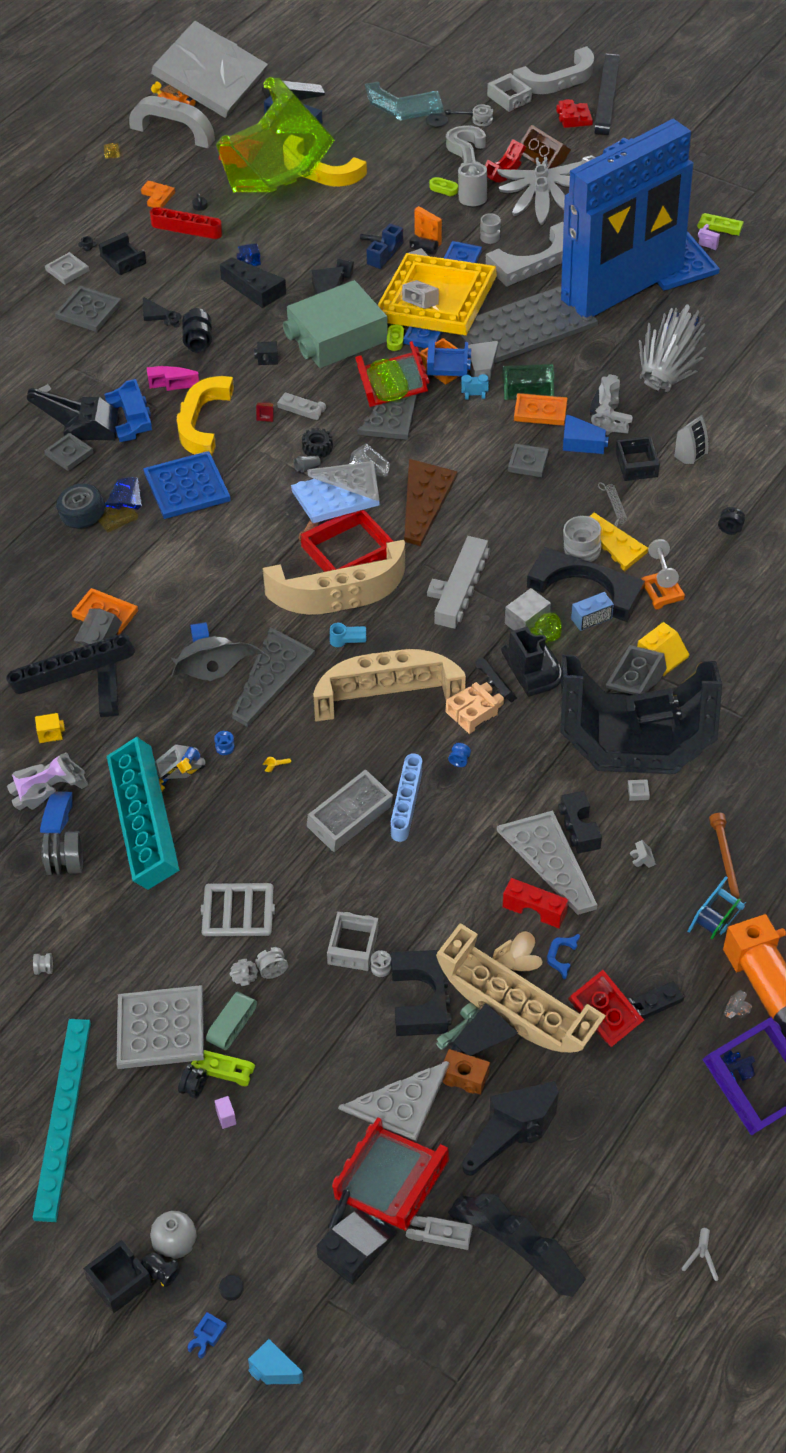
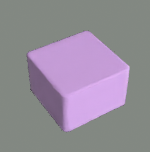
(225, 1112)

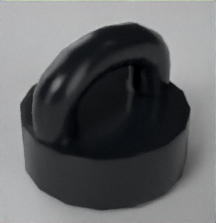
(199, 203)

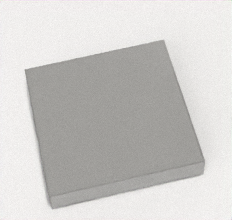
(67, 268)

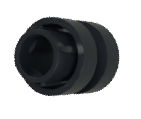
(197, 330)

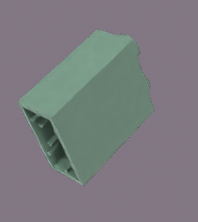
(336, 324)

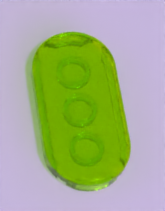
(387, 380)

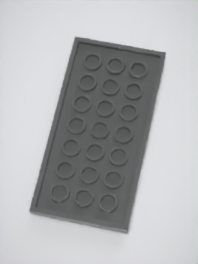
(528, 324)

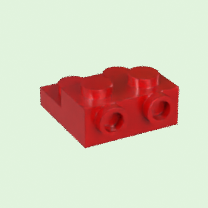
(573, 114)

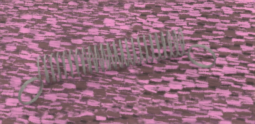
(614, 506)

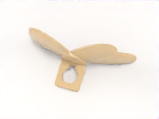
(516, 953)

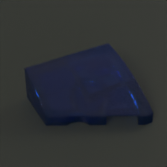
(125, 493)

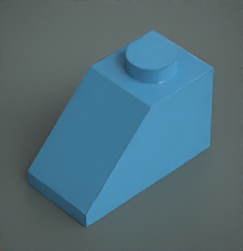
(273, 1366)

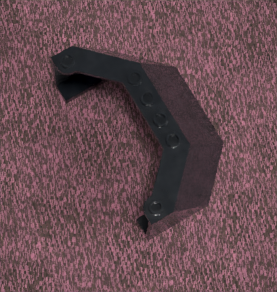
(603, 732)

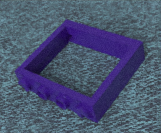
(729, 1085)

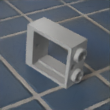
(498, 87)
(347, 957)

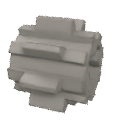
(243, 972)

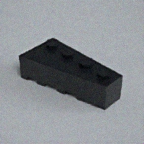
(253, 282)

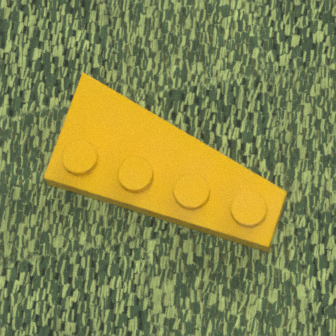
(619, 544)

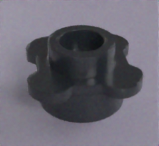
(87, 243)
(172, 314)

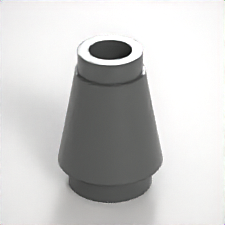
(303, 463)

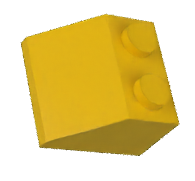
(666, 641)

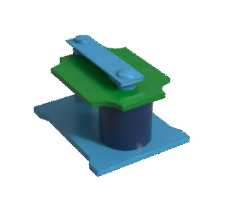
(710, 918)

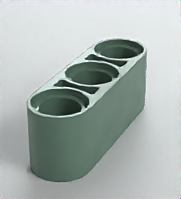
(231, 1020)

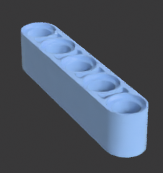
(406, 797)

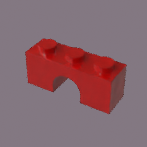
(548, 905)

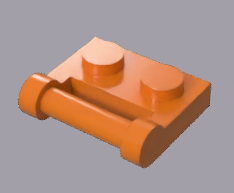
(670, 594)

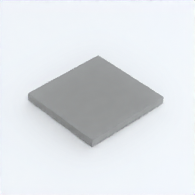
(160, 1027)

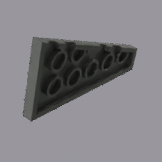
(390, 419)

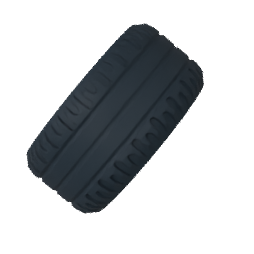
(80, 505)

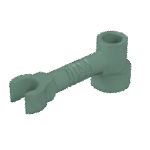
(466, 1013)

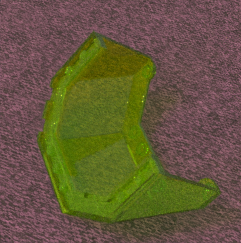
(278, 148)

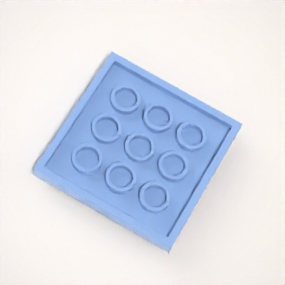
(328, 501)

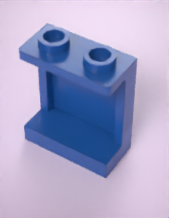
(448, 360)

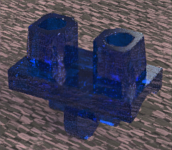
(743, 1066)

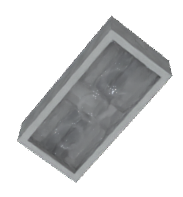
(349, 810)

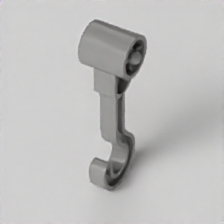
(471, 174)

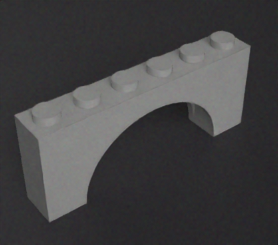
(514, 268)

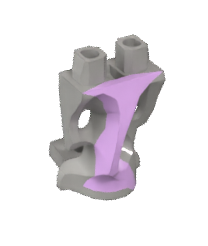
(38, 787)

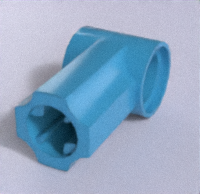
(341, 634)

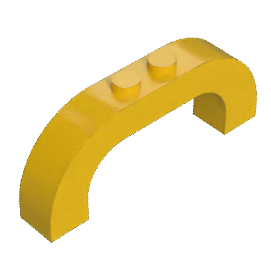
(339, 175)
(200, 393)

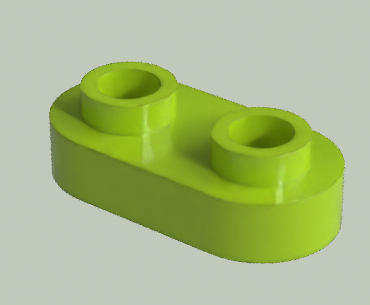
(444, 186)
(395, 337)

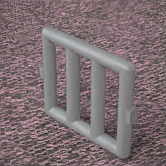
(229, 888)

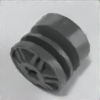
(62, 853)

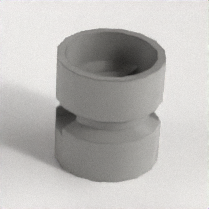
(490, 228)

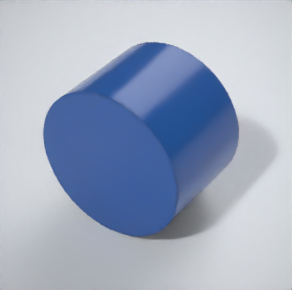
(199, 631)

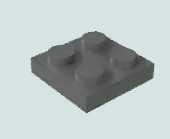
(68, 451)
(528, 460)

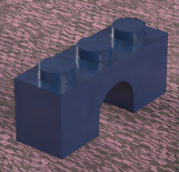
(380, 253)

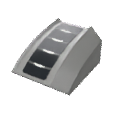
(692, 441)

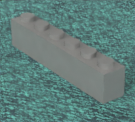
(461, 582)

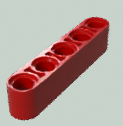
(186, 223)

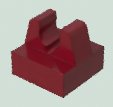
(265, 411)

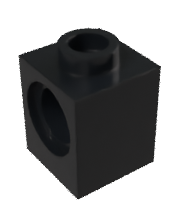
(266, 353)

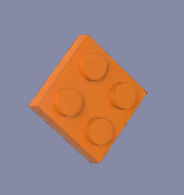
(428, 225)

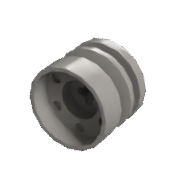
(582, 538)

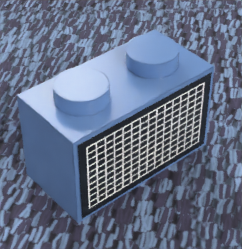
(592, 611)

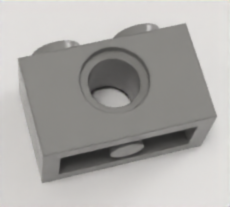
(420, 294)

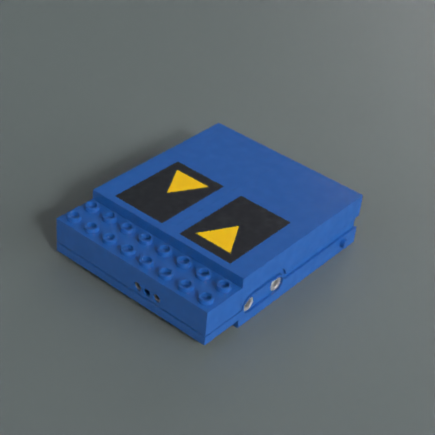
(626, 219)

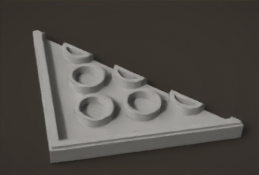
(352, 477)
(401, 1104)

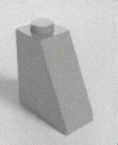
(483, 358)

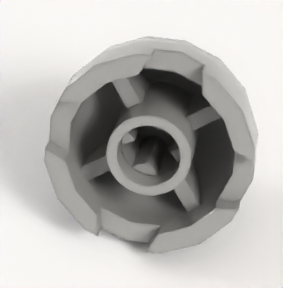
(173, 1234)

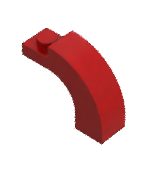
(509, 161)

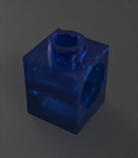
(249, 254)

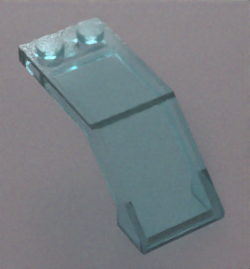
(404, 107)

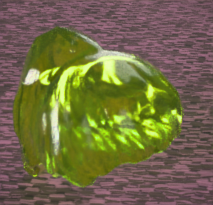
(548, 625)

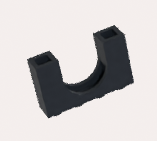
(428, 1017)

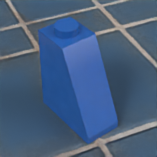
(583, 436)

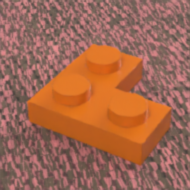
(159, 194)

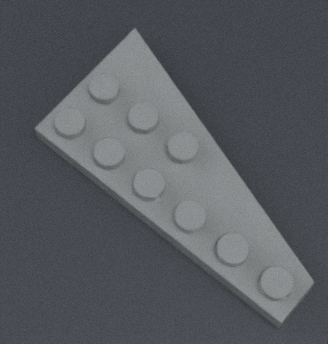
(549, 854)

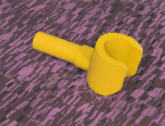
(271, 762)

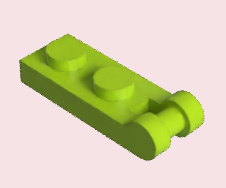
(721, 224)
(225, 1067)

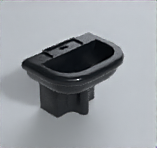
(532, 662)

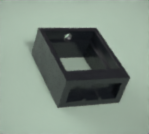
(637, 470)

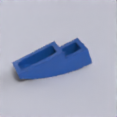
(56, 812)

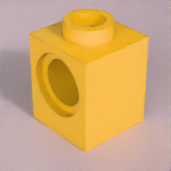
(49, 727)

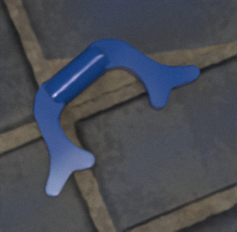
(555, 944)

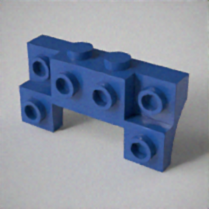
(133, 405)

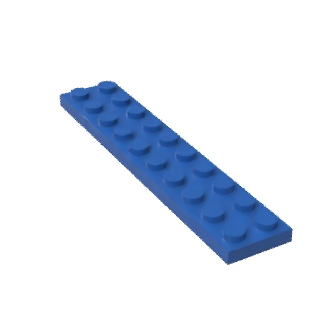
(456, 251)

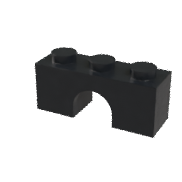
(583, 835)

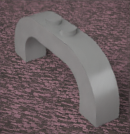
(561, 79)
(173, 110)

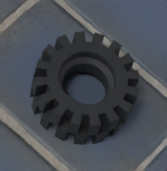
(314, 436)

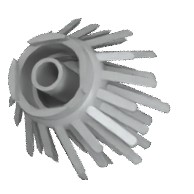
(669, 351)

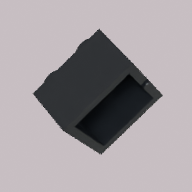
(115, 1277)

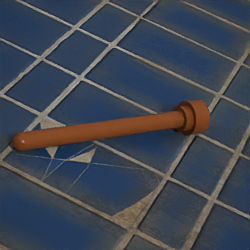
(718, 822)

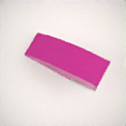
(171, 377)

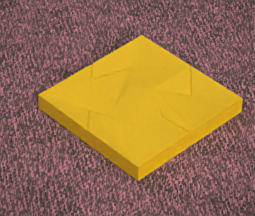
(460, 287)

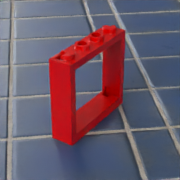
(339, 525)

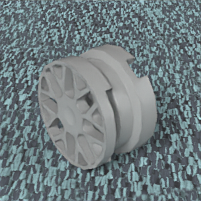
(482, 113)
(271, 963)

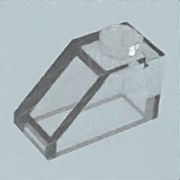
(367, 454)

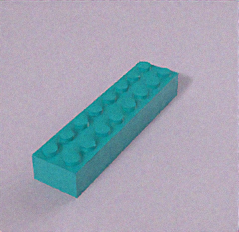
(142, 813)

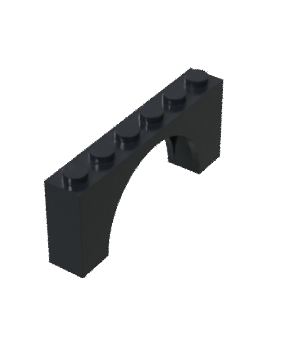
(555, 566)

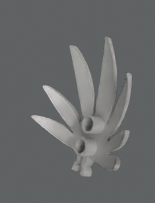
(541, 182)

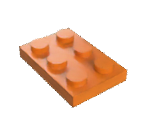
(540, 409)
(98, 600)

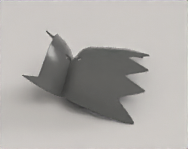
(196, 656)

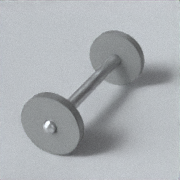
(667, 576)

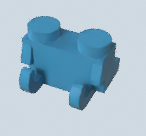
(474, 385)

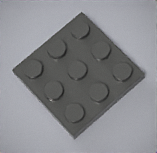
(88, 308)

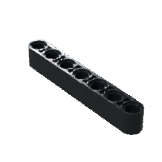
(70, 663)

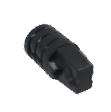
(428, 245)

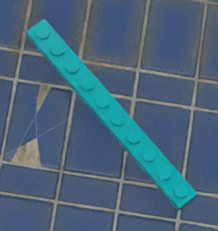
(62, 1121)

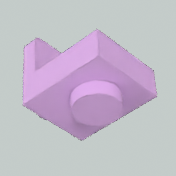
(708, 238)

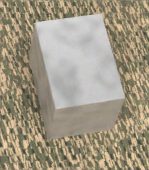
(526, 610)

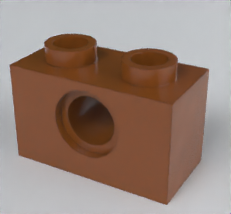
(476, 1068)

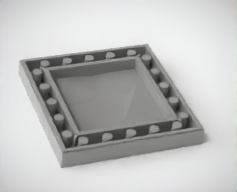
(209, 69)

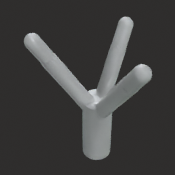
(703, 1250)

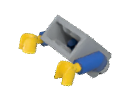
(178, 763)

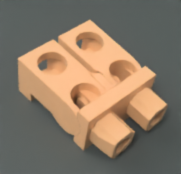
(473, 706)

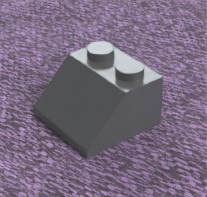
(97, 627)

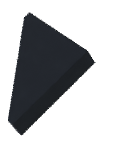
(153, 311)

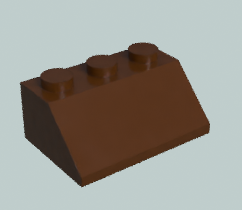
(542, 145)

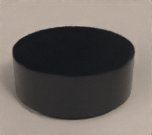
(231, 1287)

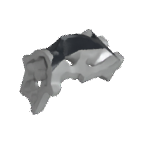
(603, 407)

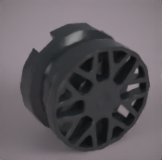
(731, 522)
(192, 1081)

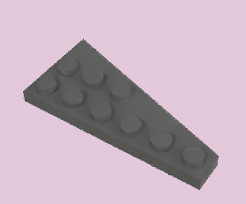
(271, 674)

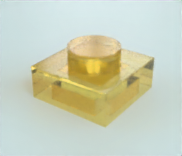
(111, 150)

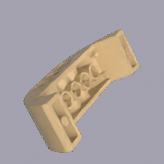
(337, 588)
(385, 674)
(516, 1000)

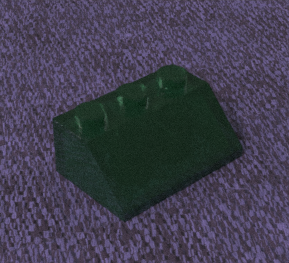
(527, 380)

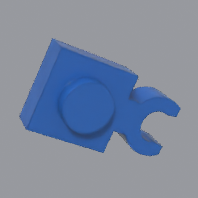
(207, 1332)

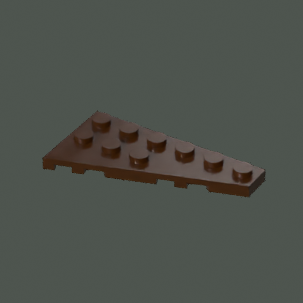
(425, 496)

